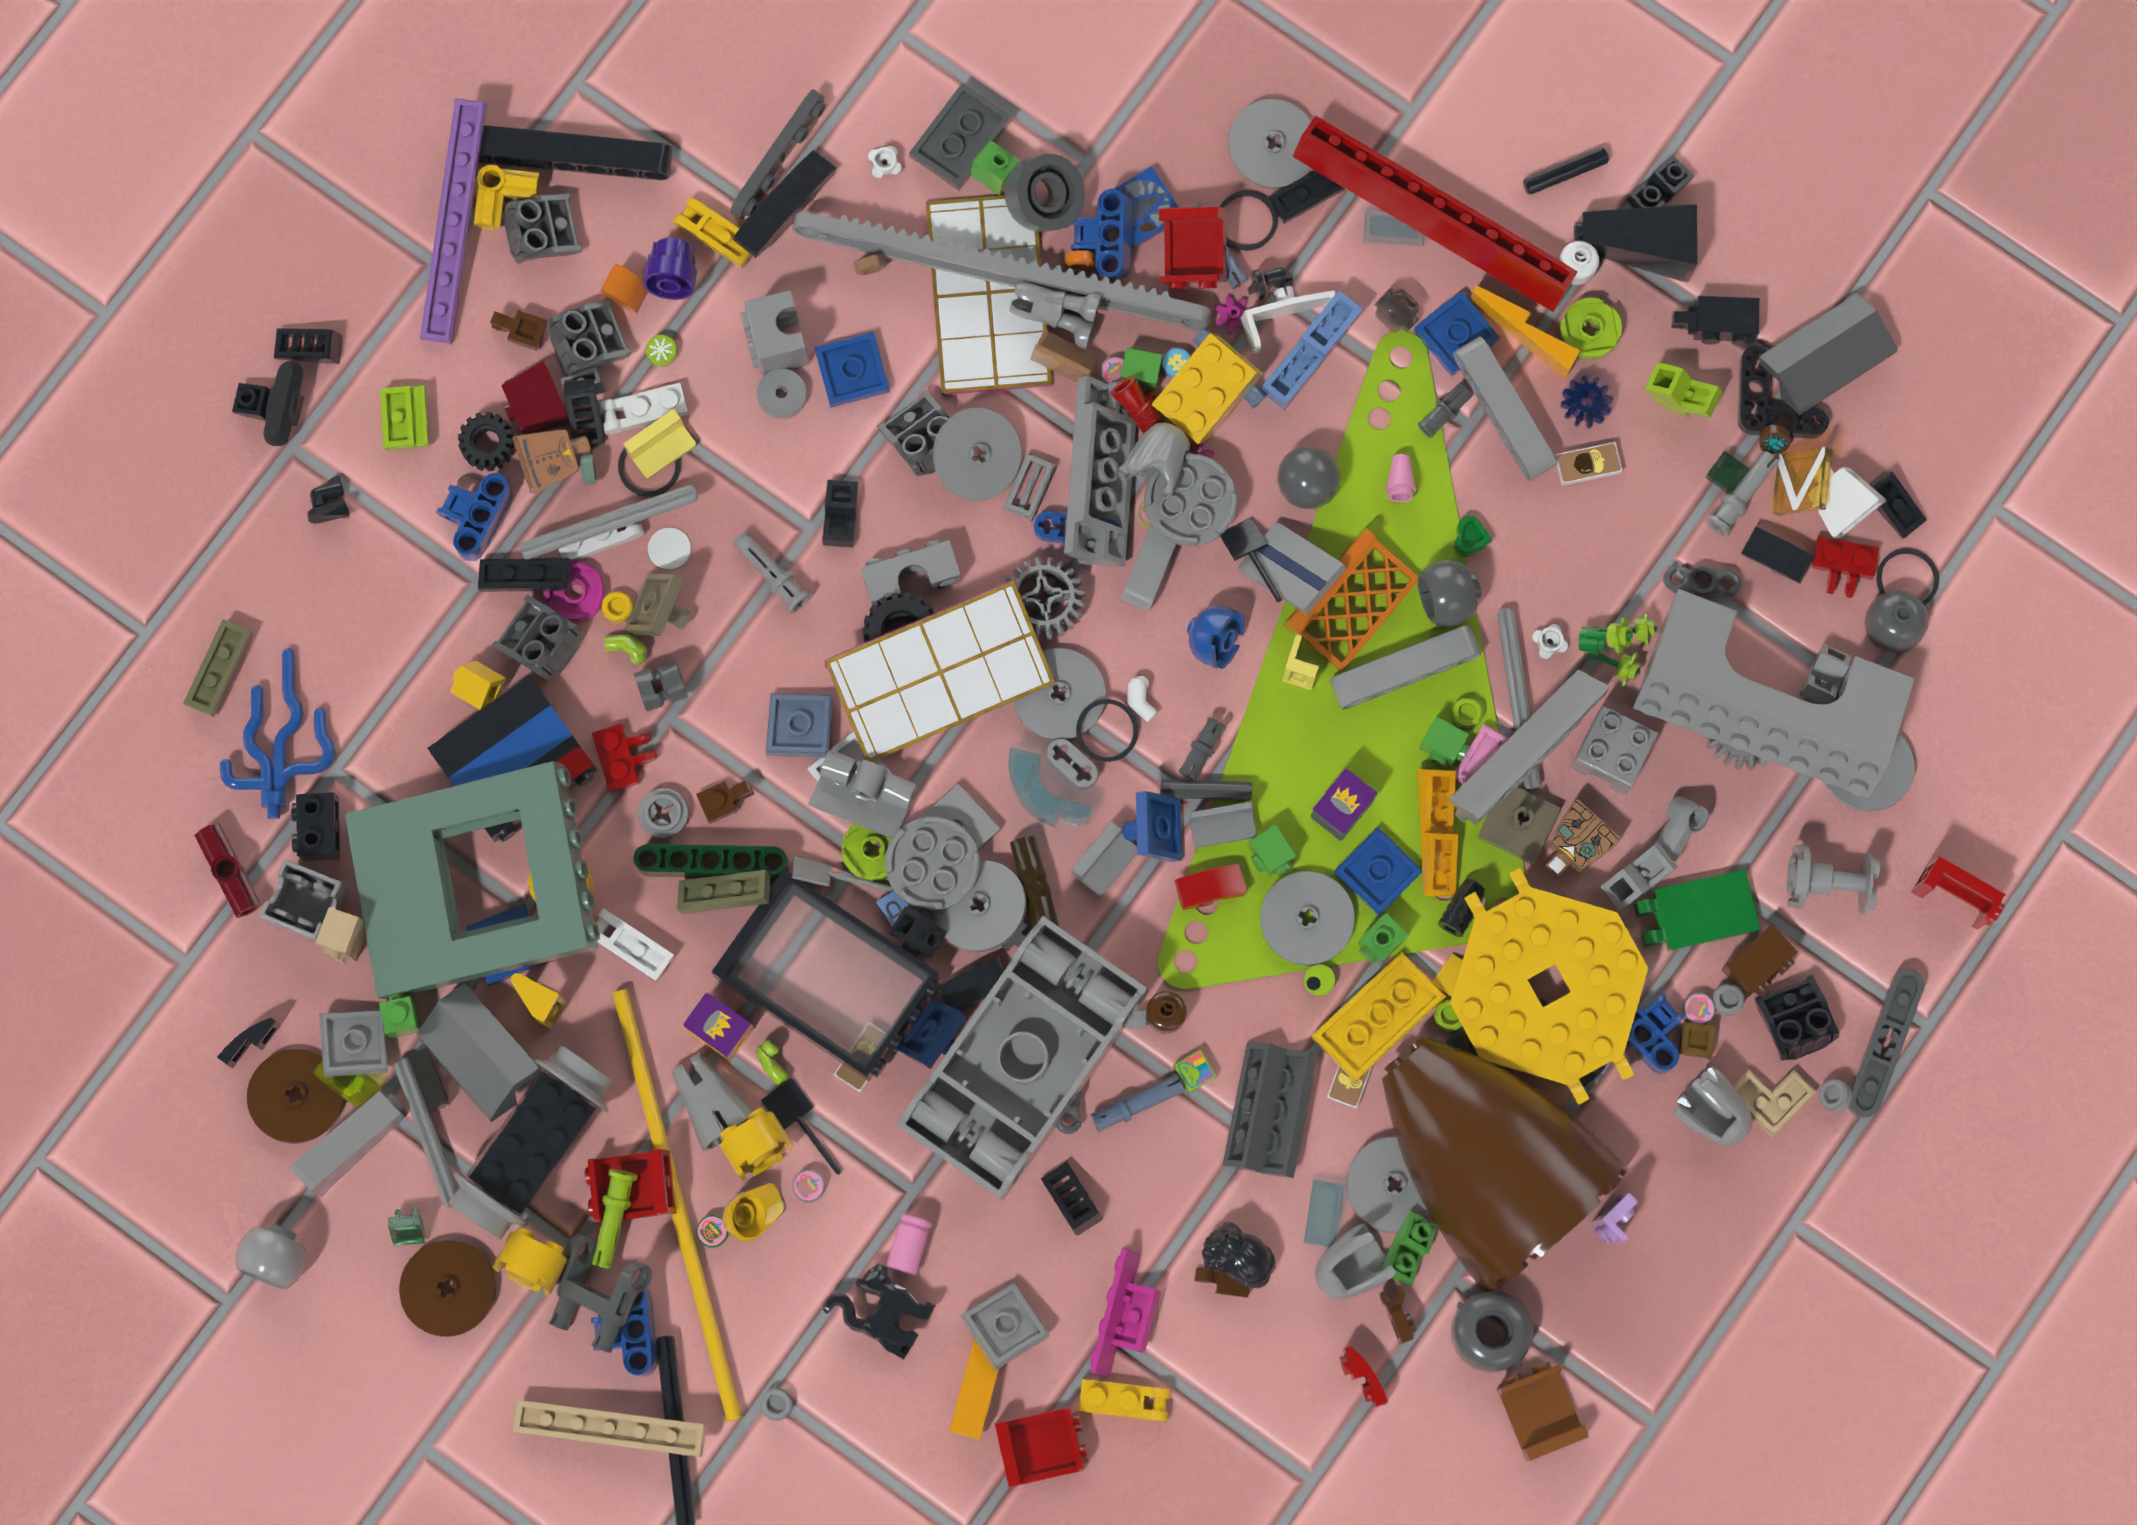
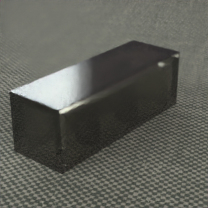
(429, 1080)

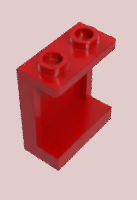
(1194, 246)
(1964, 887)
(649, 1195)
(1041, 1446)

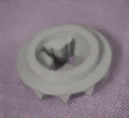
(648, 812)

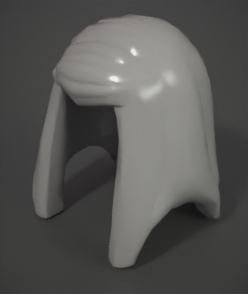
(1161, 449)
(1715, 1109)
(1352, 1265)

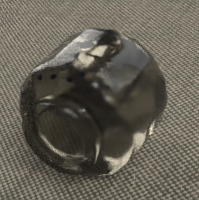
(1397, 310)

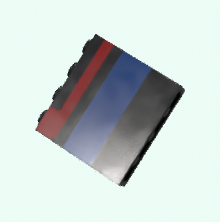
(509, 736)

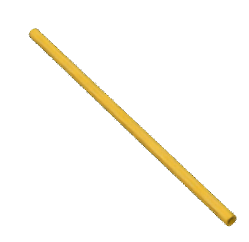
(680, 1219)

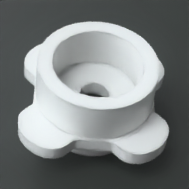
(885, 153)
(1553, 633)

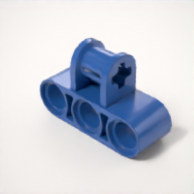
(1093, 234)
(463, 507)
(1657, 1020)
(632, 1346)

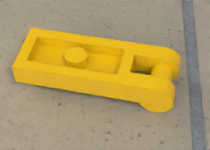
(712, 231)
(1123, 1400)

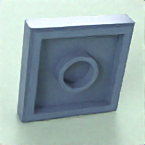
(799, 725)

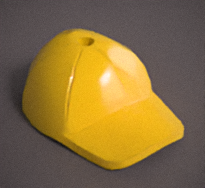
(755, 1212)

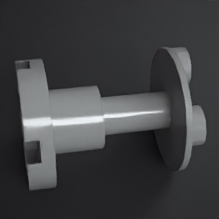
(1820, 878)

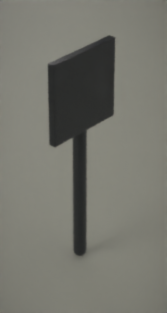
(1245, 540)
(789, 1106)

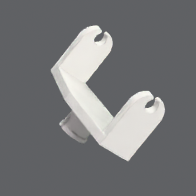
(1285, 305)

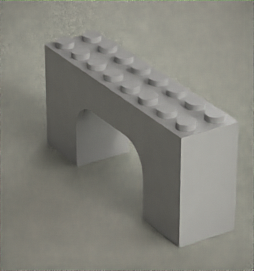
(1700, 691)

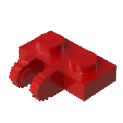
(1846, 559)
(616, 758)

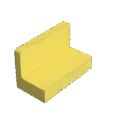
(659, 444)
(1297, 671)

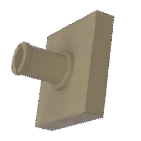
(656, 606)
(1520, 825)

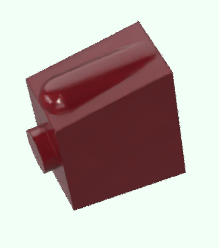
(534, 400)

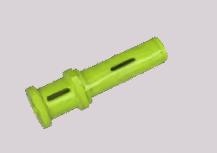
(616, 1202)

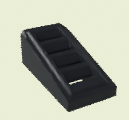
(327, 346)
(583, 393)
(1087, 1220)

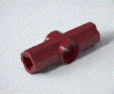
(218, 854)

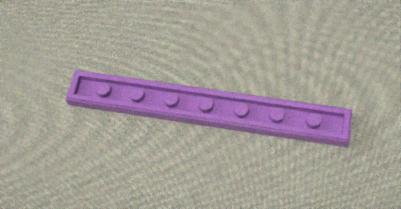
(453, 221)

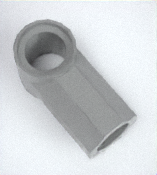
(1684, 819)

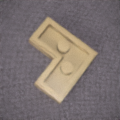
(1776, 1107)

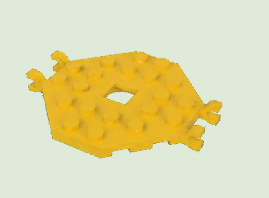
(1575, 1030)

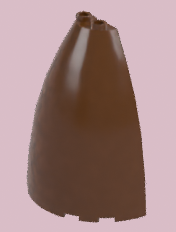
(1493, 1158)

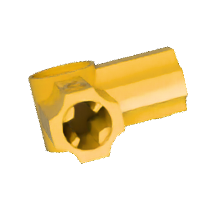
(490, 200)

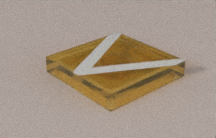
(1802, 481)

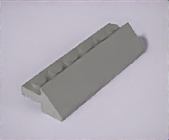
(1100, 446)
(1528, 747)

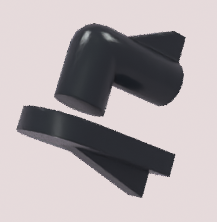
(1276, 276)
(326, 512)

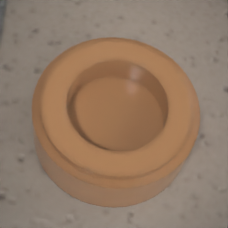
(869, 264)

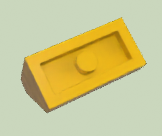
(541, 1002)

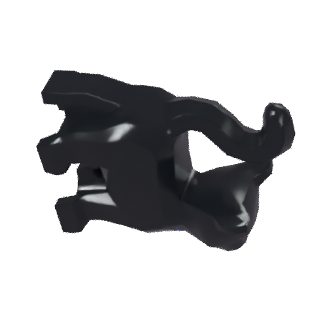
(884, 1319)

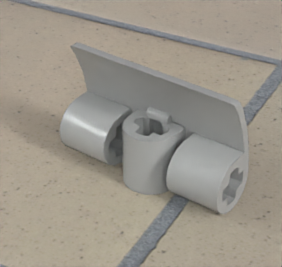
(862, 794)

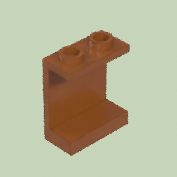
(1541, 1411)

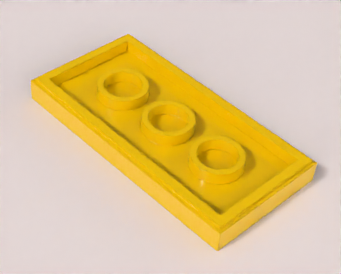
(1378, 1017)

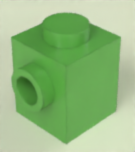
(993, 167)
(1444, 743)
(1271, 852)
(1382, 939)
(400, 1015)

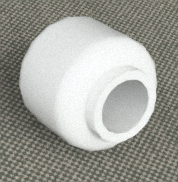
(1582, 258)

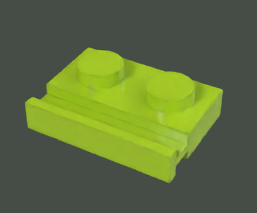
(404, 417)

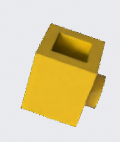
(477, 684)

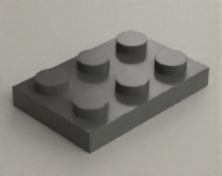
(959, 135)

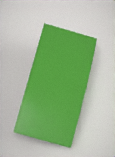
(1408, 1247)

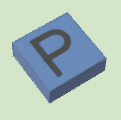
(892, 906)

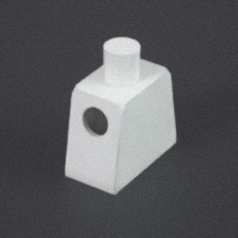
(1848, 502)

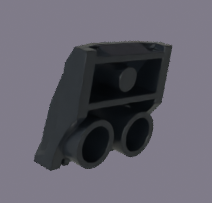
(1798, 1019)

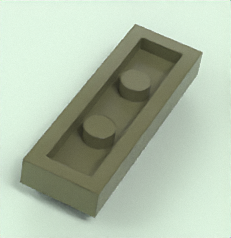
(218, 668)
(723, 892)

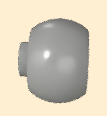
(271, 1256)

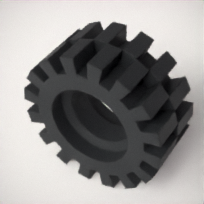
(486, 459)

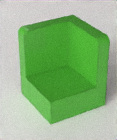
(1143, 366)

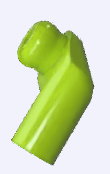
(629, 644)
(769, 1064)

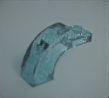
(1034, 796)

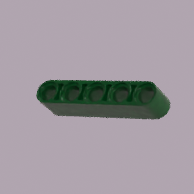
(697, 854)

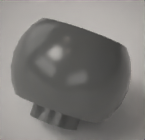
(1448, 592)

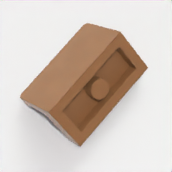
(1063, 357)

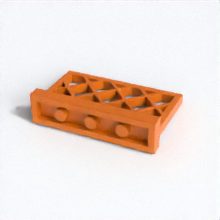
(1351, 559)

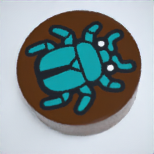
(1774, 439)

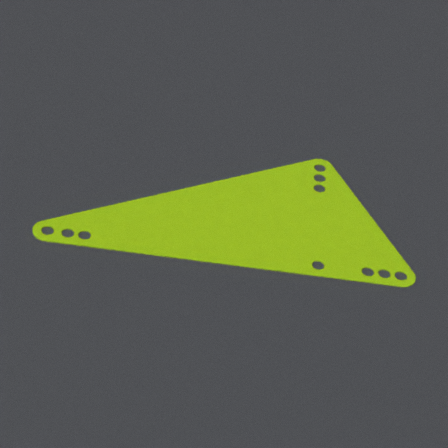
(1302, 740)

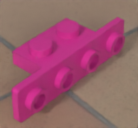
(1127, 1314)

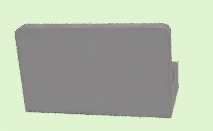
(1222, 825)
(1105, 860)

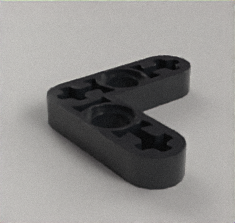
(1768, 412)

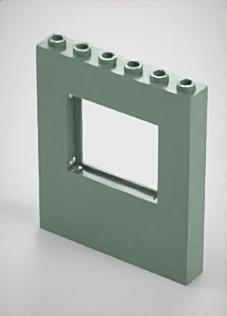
(410, 892)

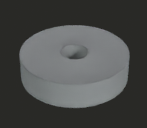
(781, 380)

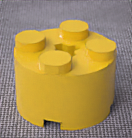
(755, 1143)
(531, 1261)

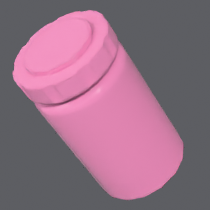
(908, 1244)

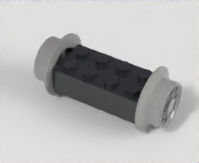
(530, 1142)

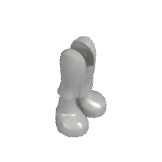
(1049, 308)

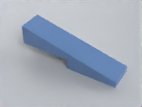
(1311, 350)

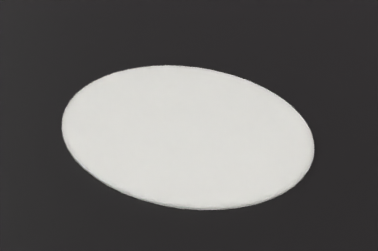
(669, 548)

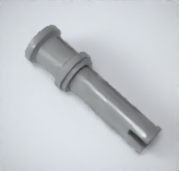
(1734, 504)
(779, 584)

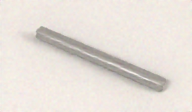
(608, 522)
(1516, 680)

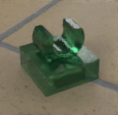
(1727, 472)
(406, 1229)

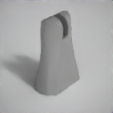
(710, 1102)

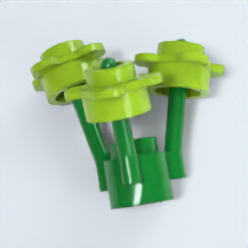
(1618, 637)

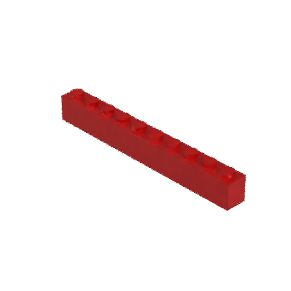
(1434, 213)

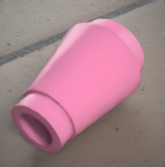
(1400, 480)

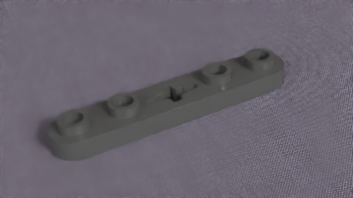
(763, 176)
(1896, 1013)

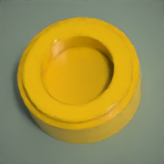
(617, 607)

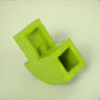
(1679, 393)

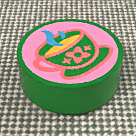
(711, 1231)

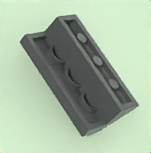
(1829, 353)
(477, 1051)
(1270, 1110)

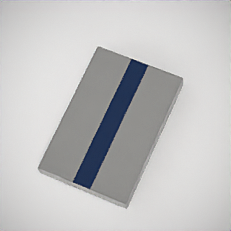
(1295, 567)

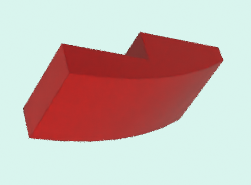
(1210, 886)
(1357, 1367)

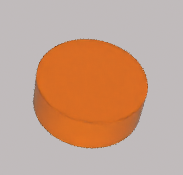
(1080, 260)

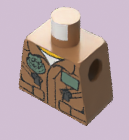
(1579, 840)

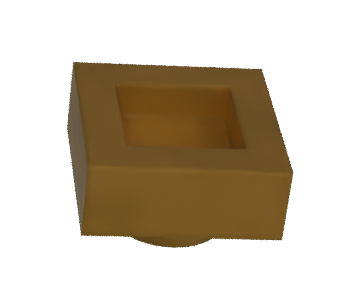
(1697, 1040)

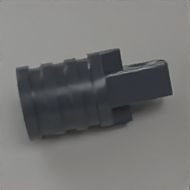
(1458, 914)

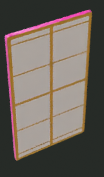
(977, 335)
(939, 671)

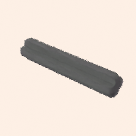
(1206, 789)

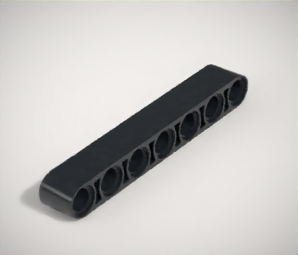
(575, 153)

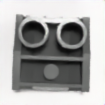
(540, 228)
(587, 337)
(914, 432)
(540, 639)

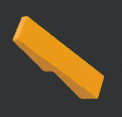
(1514, 319)
(1438, 841)
(974, 1395)

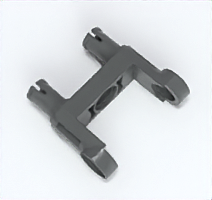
(612, 1310)

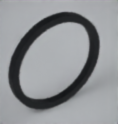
(1274, 217)
(646, 493)
(1914, 552)
(1079, 735)

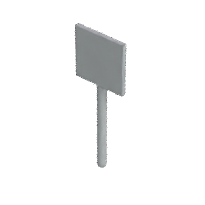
(820, 874)

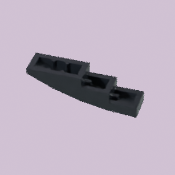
(783, 204)

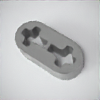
(1077, 758)

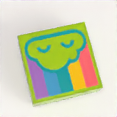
(1194, 1071)

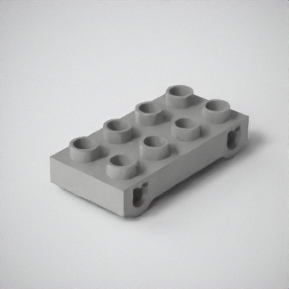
(1022, 1058)

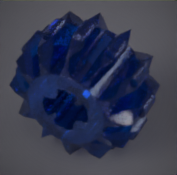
(1588, 390)

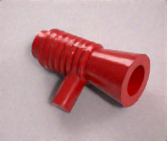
(1138, 404)

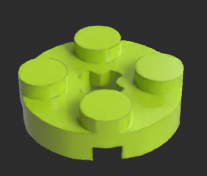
(1600, 315)
(854, 851)

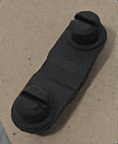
(282, 403)

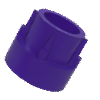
(670, 269)

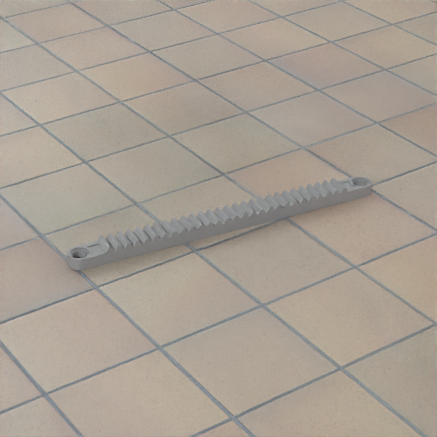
(997, 269)

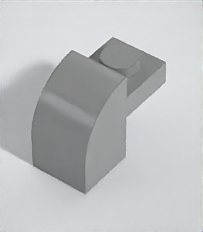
(1825, 675)
(1639, 877)

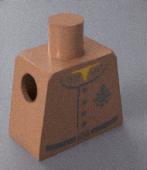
(549, 457)

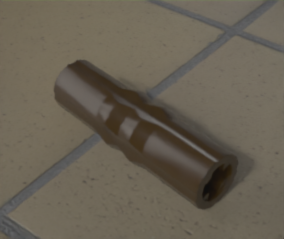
(1033, 879)

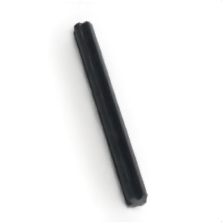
(674, 1411)

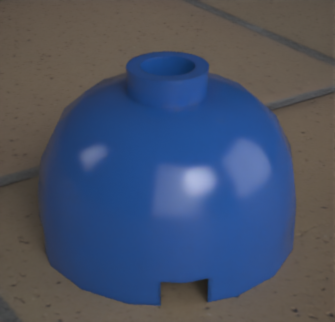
(1214, 635)

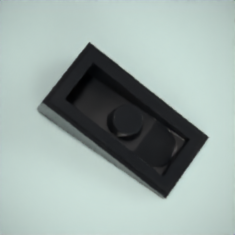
(1899, 507)

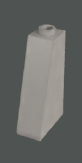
(348, 1143)

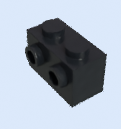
(317, 826)

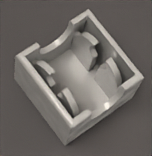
(764, 322)
(1614, 749)
(302, 900)

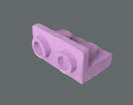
(1615, 1213)

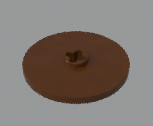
(272, 1107)
(437, 1265)

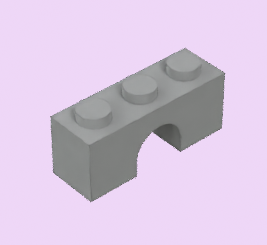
(933, 561)

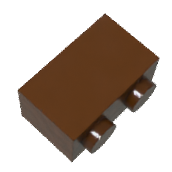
(1759, 961)

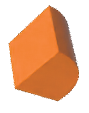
(624, 288)

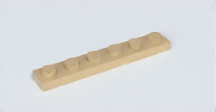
(609, 1428)

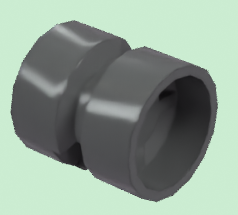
(671, 681)

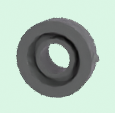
(1064, 190)
(1466, 1338)

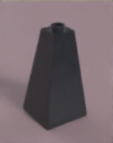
(1645, 238)

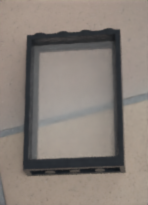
(827, 976)

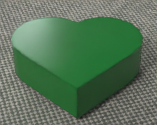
(1471, 536)

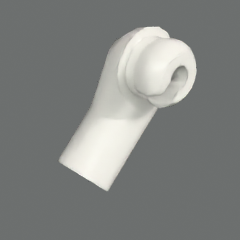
(1137, 698)

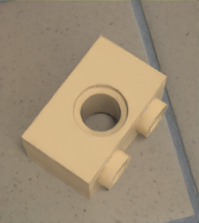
(341, 935)

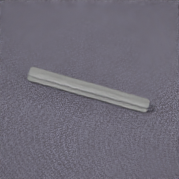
(426, 1130)

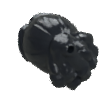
(1238, 1256)

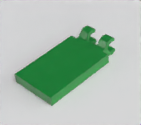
(1700, 911)

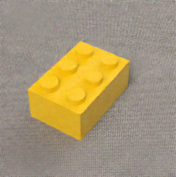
(1207, 388)

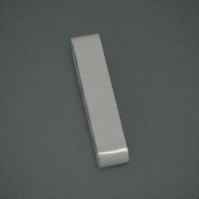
(1504, 408)
(1148, 570)
(1405, 667)

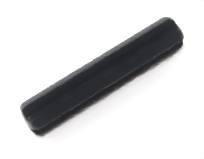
(1565, 170)

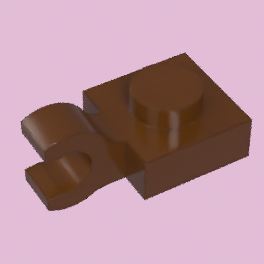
(523, 329)
(720, 801)
(1224, 1284)
(1401, 1323)

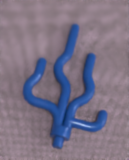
(275, 777)

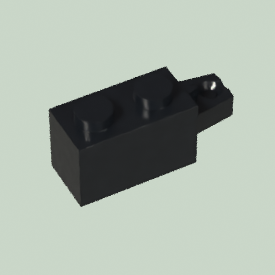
(1720, 319)

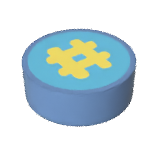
(1173, 361)

